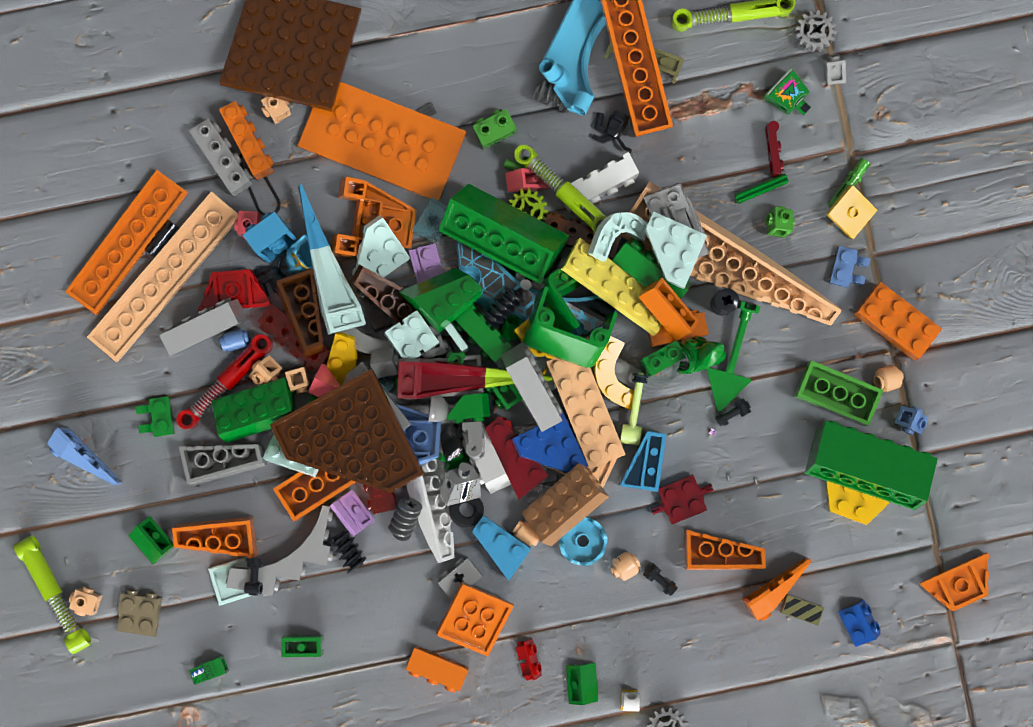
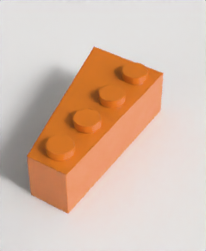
(223, 536)
(714, 553)

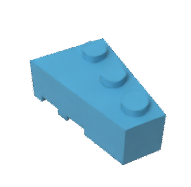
(646, 463)

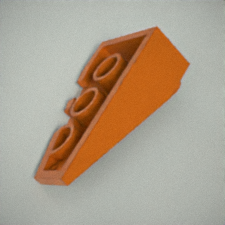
(769, 595)

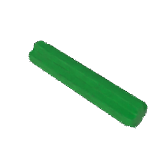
(761, 188)

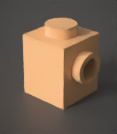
(298, 380)

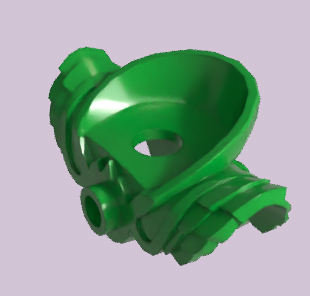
(700, 354)

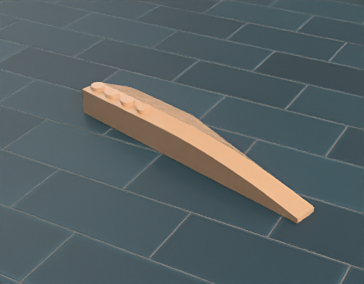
(747, 270)

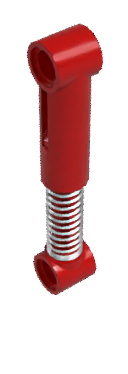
(226, 380)

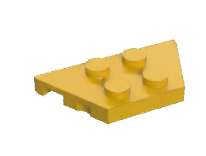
(853, 504)

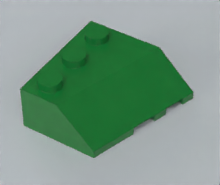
(443, 297)

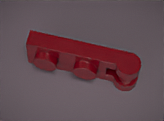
(773, 148)

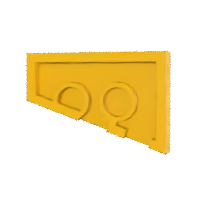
(342, 356)

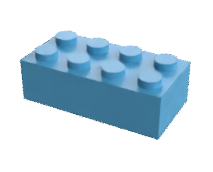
(270, 237)

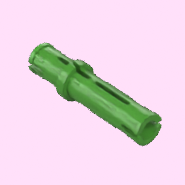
(853, 178)

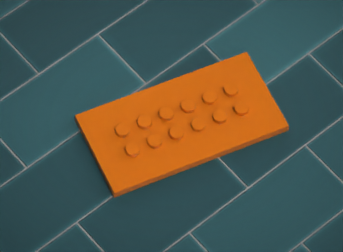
(385, 141)

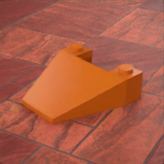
(369, 205)

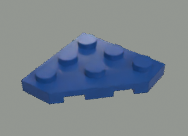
(552, 447)

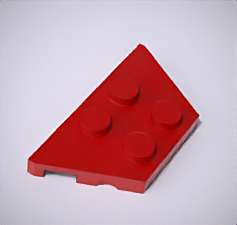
(234, 285)

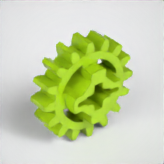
(536, 207)

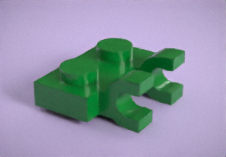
(161, 417)

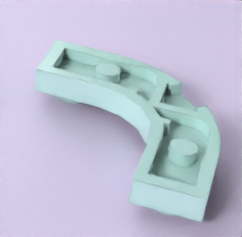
(611, 227)

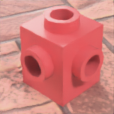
(244, 219)

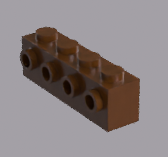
(577, 230)

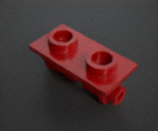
(531, 668)

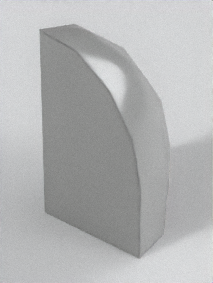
(437, 409)

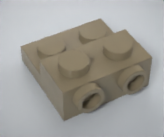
(139, 613)

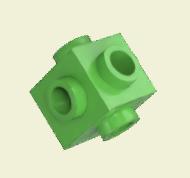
(780, 222)

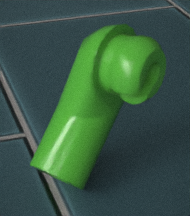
(512, 165)

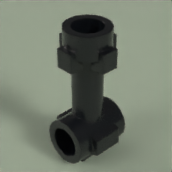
(741, 407)
(652, 573)
(254, 587)

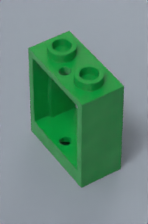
(662, 359)

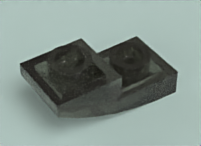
(451, 442)

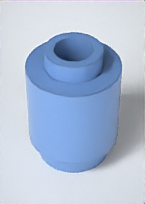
(234, 340)

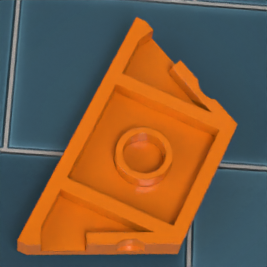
(961, 583)

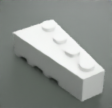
(608, 180)

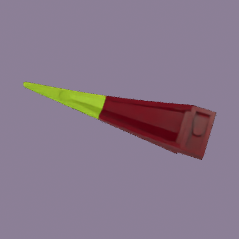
(429, 378)

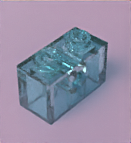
(423, 227)

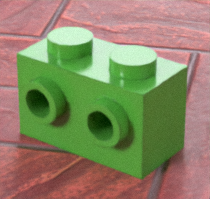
(494, 128)

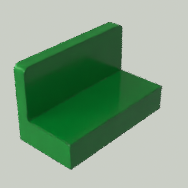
(582, 683)

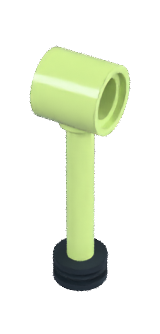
(630, 432)

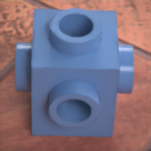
(911, 420)

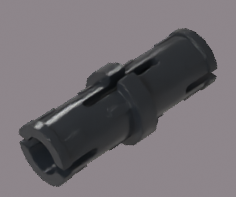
(161, 238)

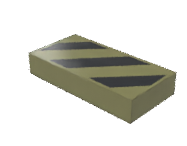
(802, 610)

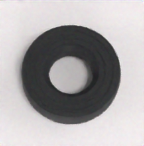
(470, 521)

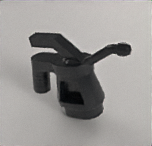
(615, 126)
(272, 276)

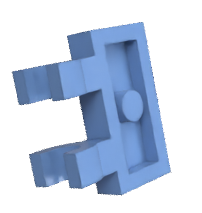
(844, 266)

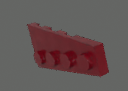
(522, 472)

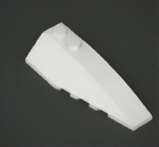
(434, 515)

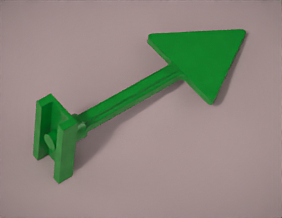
(726, 384)

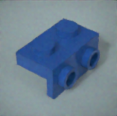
(860, 623)

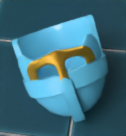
(298, 256)

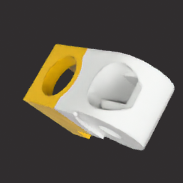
(629, 700)

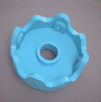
(586, 554)

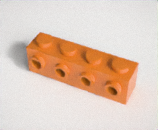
(246, 140)

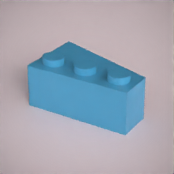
(501, 545)

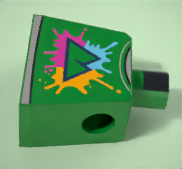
(789, 94)

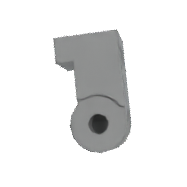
(476, 443)

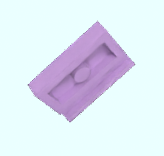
(426, 262)
(352, 513)

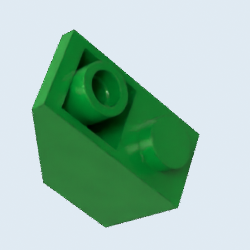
(470, 406)

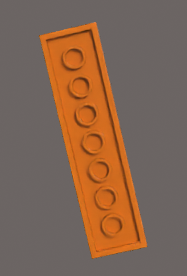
(126, 242)

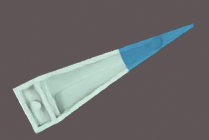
(335, 296)

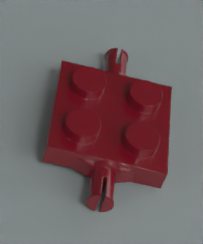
(682, 499)

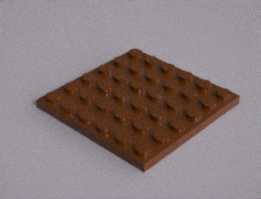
(292, 50)

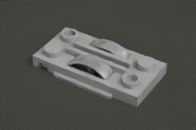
(675, 205)

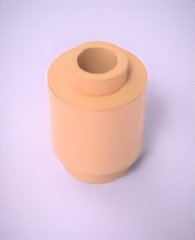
(525, 533)

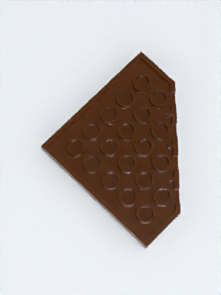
(351, 436)

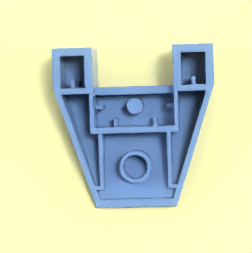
(422, 435)

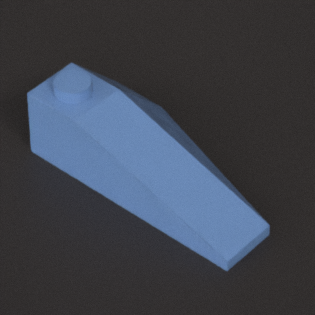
(70, 447)

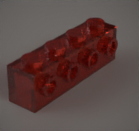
(278, 324)

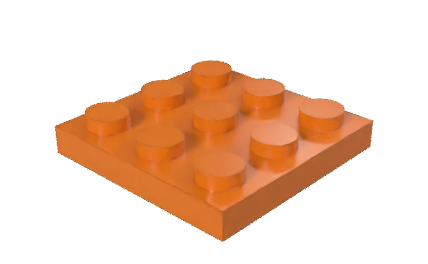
(474, 619)

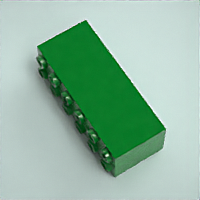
(503, 233)
(871, 465)

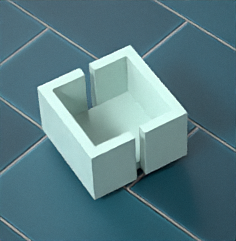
(411, 337)

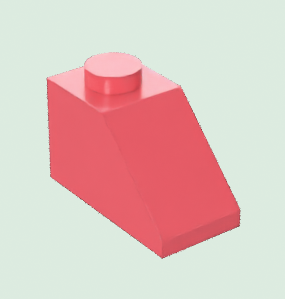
(523, 180)

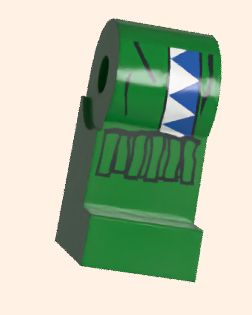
(209, 670)

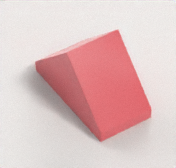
(323, 382)

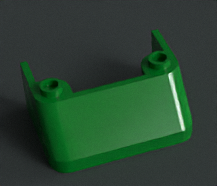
(560, 285)
(561, 344)

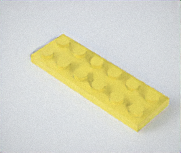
(611, 285)

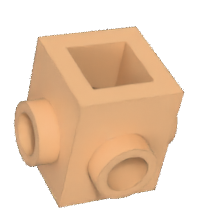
(275, 108)
(265, 371)
(85, 601)

